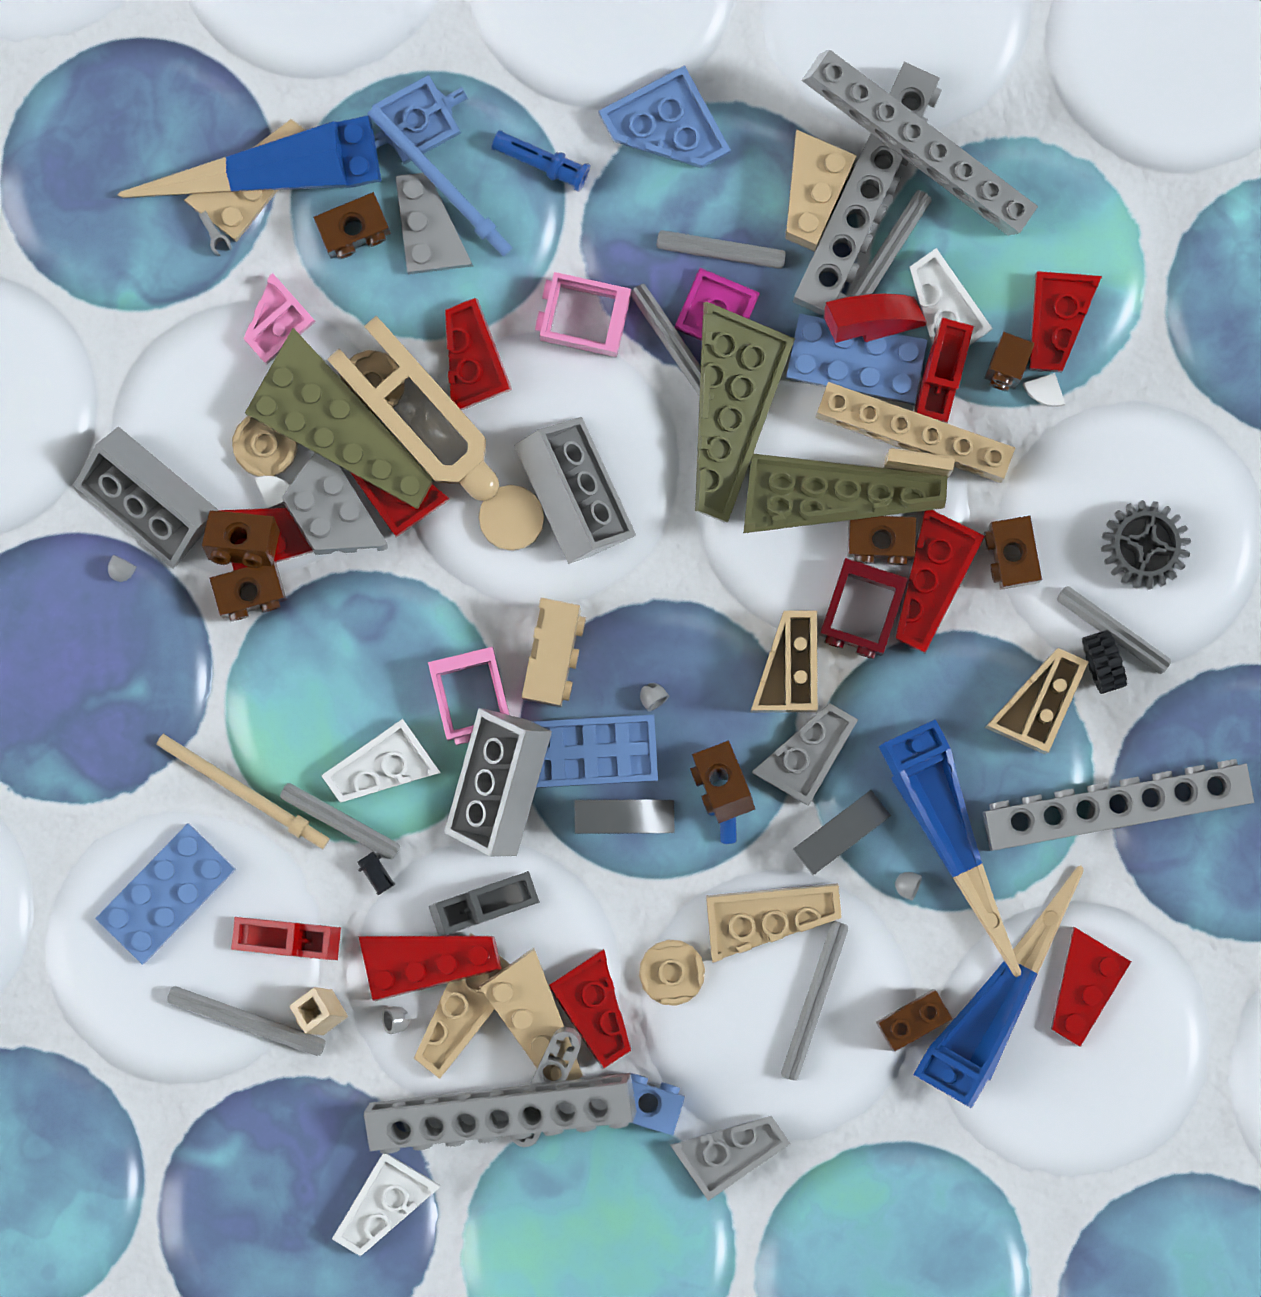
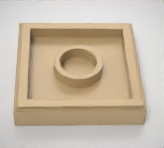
(919, 462)

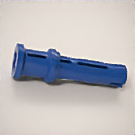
(554, 165)

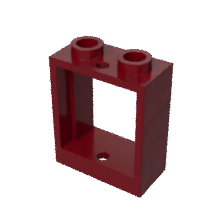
(873, 576)

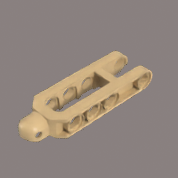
(471, 468)

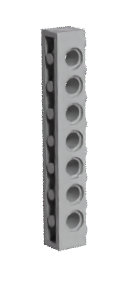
(919, 143)
(811, 293)
(1235, 792)
(613, 1090)

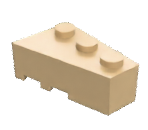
(815, 188)
(553, 652)
(791, 667)
(1041, 703)

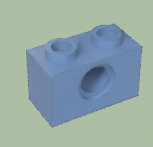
(669, 1105)

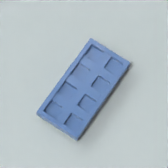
(878, 368)
(599, 751)
(165, 893)

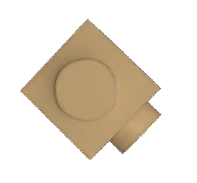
(318, 1011)

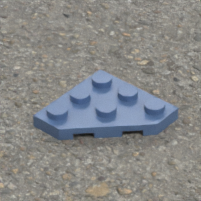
(667, 121)

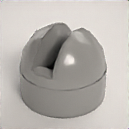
(120, 569)
(653, 696)
(908, 884)
(394, 1019)

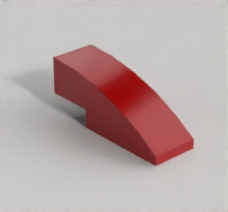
(872, 316)
(943, 369)
(286, 938)

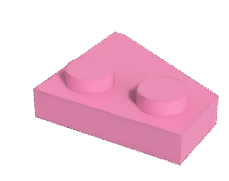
(274, 320)

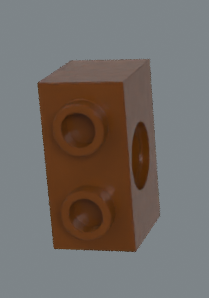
(363, 210)
(1008, 362)
(227, 527)
(901, 534)
(1020, 534)
(228, 589)
(721, 764)
(914, 1020)

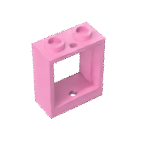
(551, 293)
(459, 663)

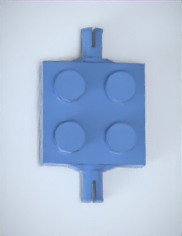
(421, 115)

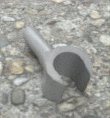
(214, 233)

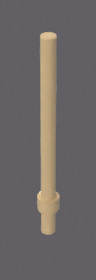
(297, 825)

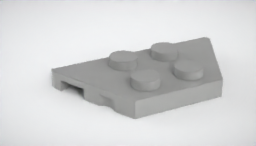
(330, 510)

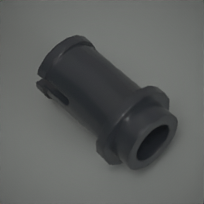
(375, 873)

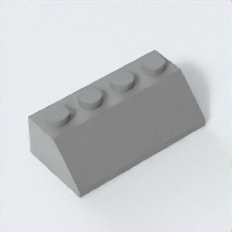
(574, 489)
(144, 496)
(497, 783)

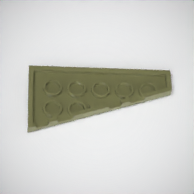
(737, 386)
(320, 412)
(813, 492)

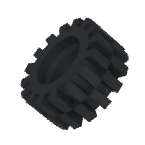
(1104, 661)

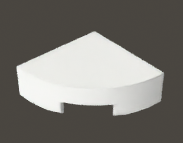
(1045, 390)
(272, 490)

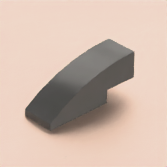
(624, 816)
(841, 832)
(483, 904)

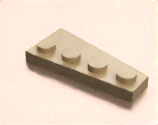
(237, 210)
(764, 916)
(529, 1011)
(455, 1022)

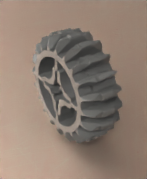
(1130, 542)

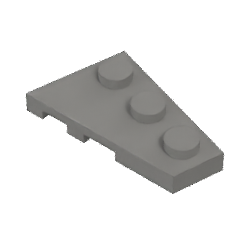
(426, 227)
(808, 755)
(729, 1154)

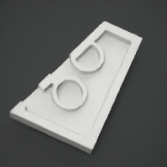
(945, 296)
(382, 763)
(382, 1203)

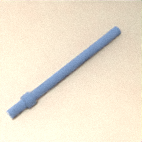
(484, 227)

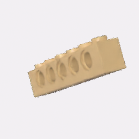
(914, 431)

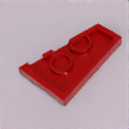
(1058, 313)
(474, 361)
(1086, 986)
(592, 1007)

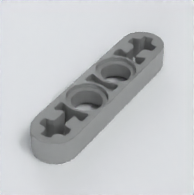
(570, 1055)

